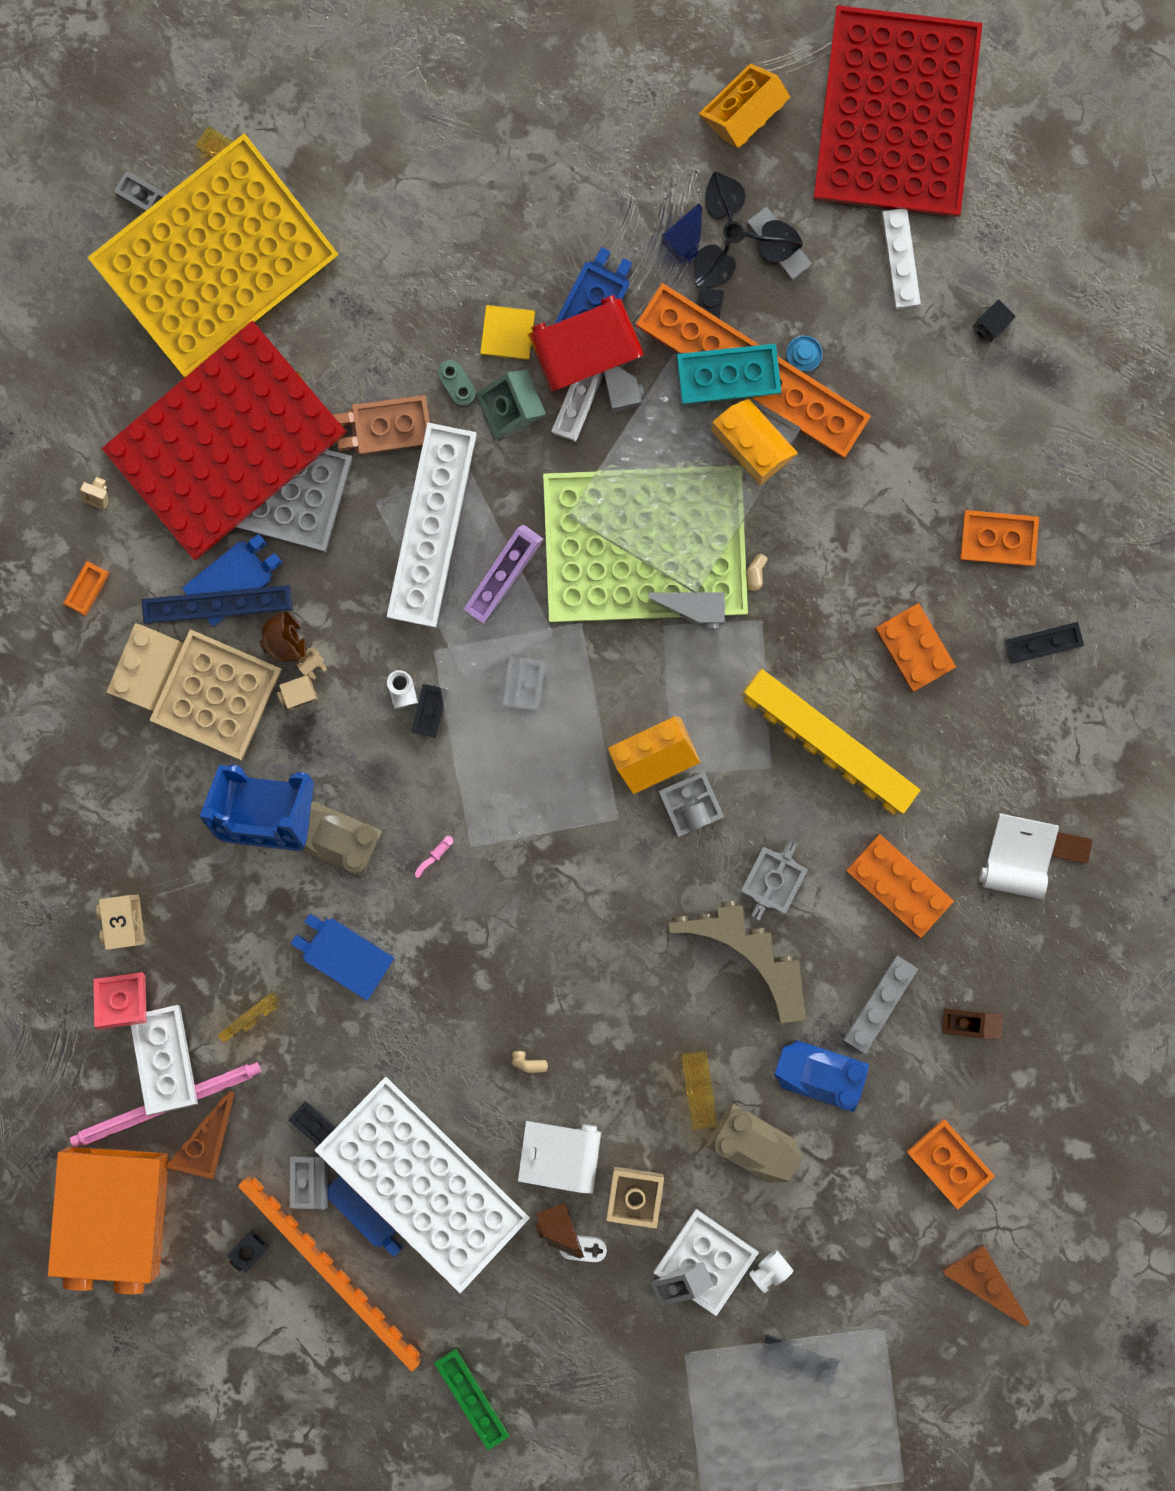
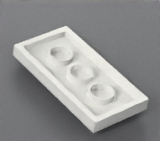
(164, 1061)

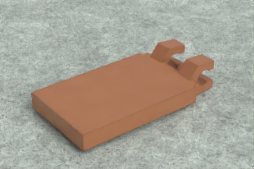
(385, 425)

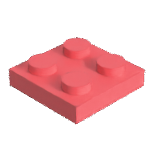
(120, 1001)

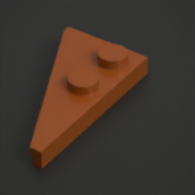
(203, 1148)
(982, 1277)

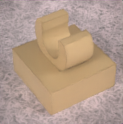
(95, 494)
(310, 661)

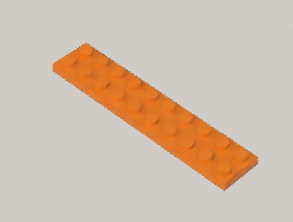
(803, 400)

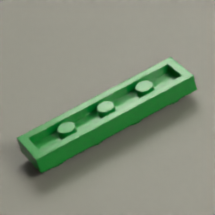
(471, 1399)

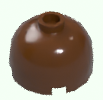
(281, 638)

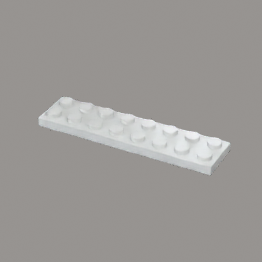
(431, 525)

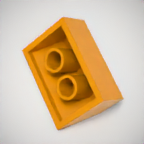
(745, 105)
(753, 440)
(654, 754)

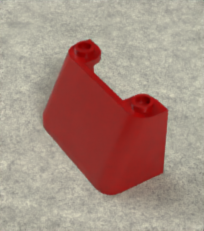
(585, 344)

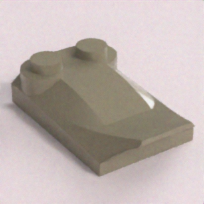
(340, 839)
(755, 1145)

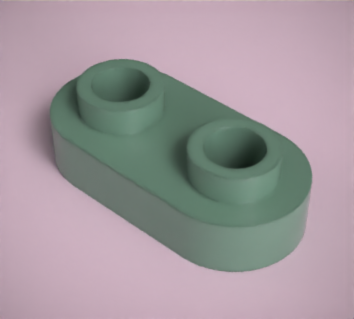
(456, 382)

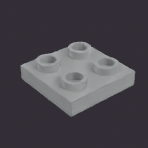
(691, 804)

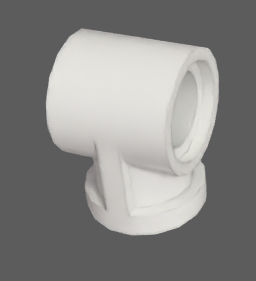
(404, 697)
(771, 1270)

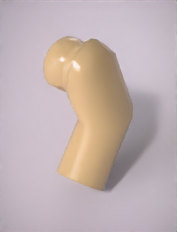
(754, 572)
(528, 1066)

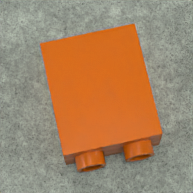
(108, 1218)

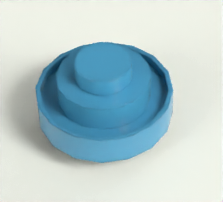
(804, 353)

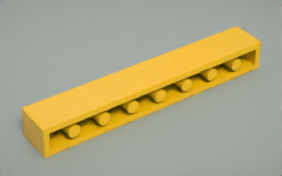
(829, 742)

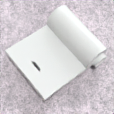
(1018, 859)
(563, 1156)

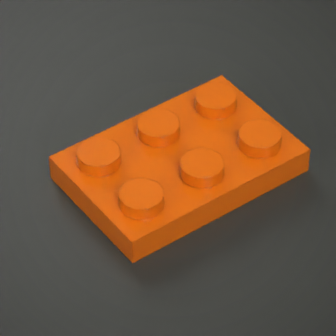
(999, 538)
(915, 647)
(950, 1164)

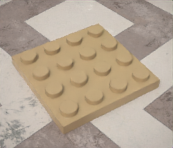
(216, 694)

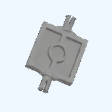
(774, 880)

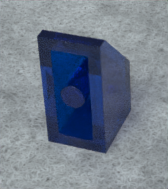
(685, 235)

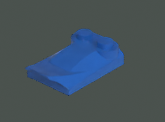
(821, 1075)

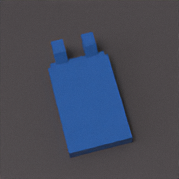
(595, 284)
(235, 570)
(344, 956)
(363, 1216)

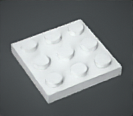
(720, 1250)

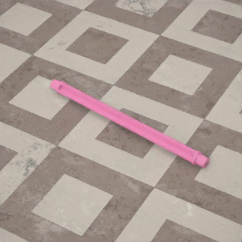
(139, 1115)

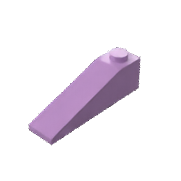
(503, 573)

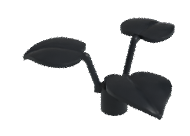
(712, 264)

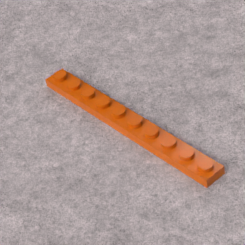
(338, 1280)

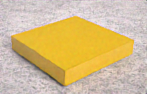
(507, 333)

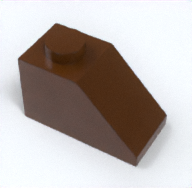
(972, 1023)
(558, 1230)

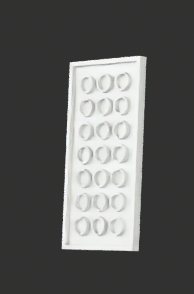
(422, 1184)

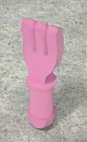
(436, 854)

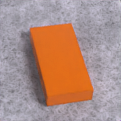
(86, 588)

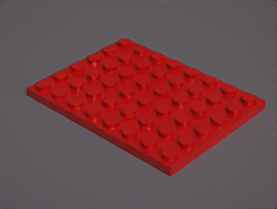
(898, 111)
(224, 440)

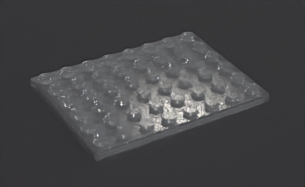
(672, 485)
(526, 735)
(795, 1414)

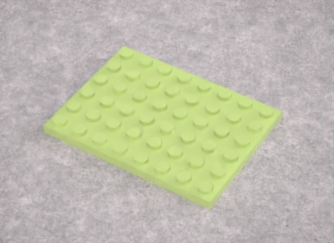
(604, 583)

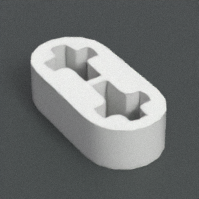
(586, 1241)

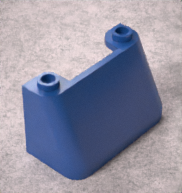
(259, 809)

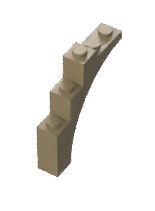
(781, 976)

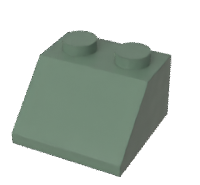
(511, 403)

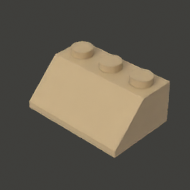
(144, 667)

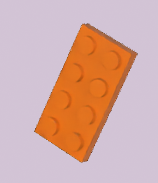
(899, 886)

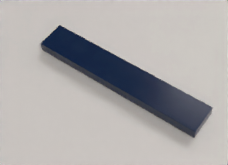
(217, 604)

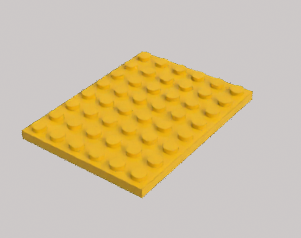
(213, 255)

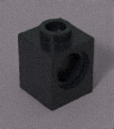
(994, 321)
(253, 1242)

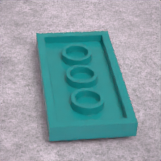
(728, 374)

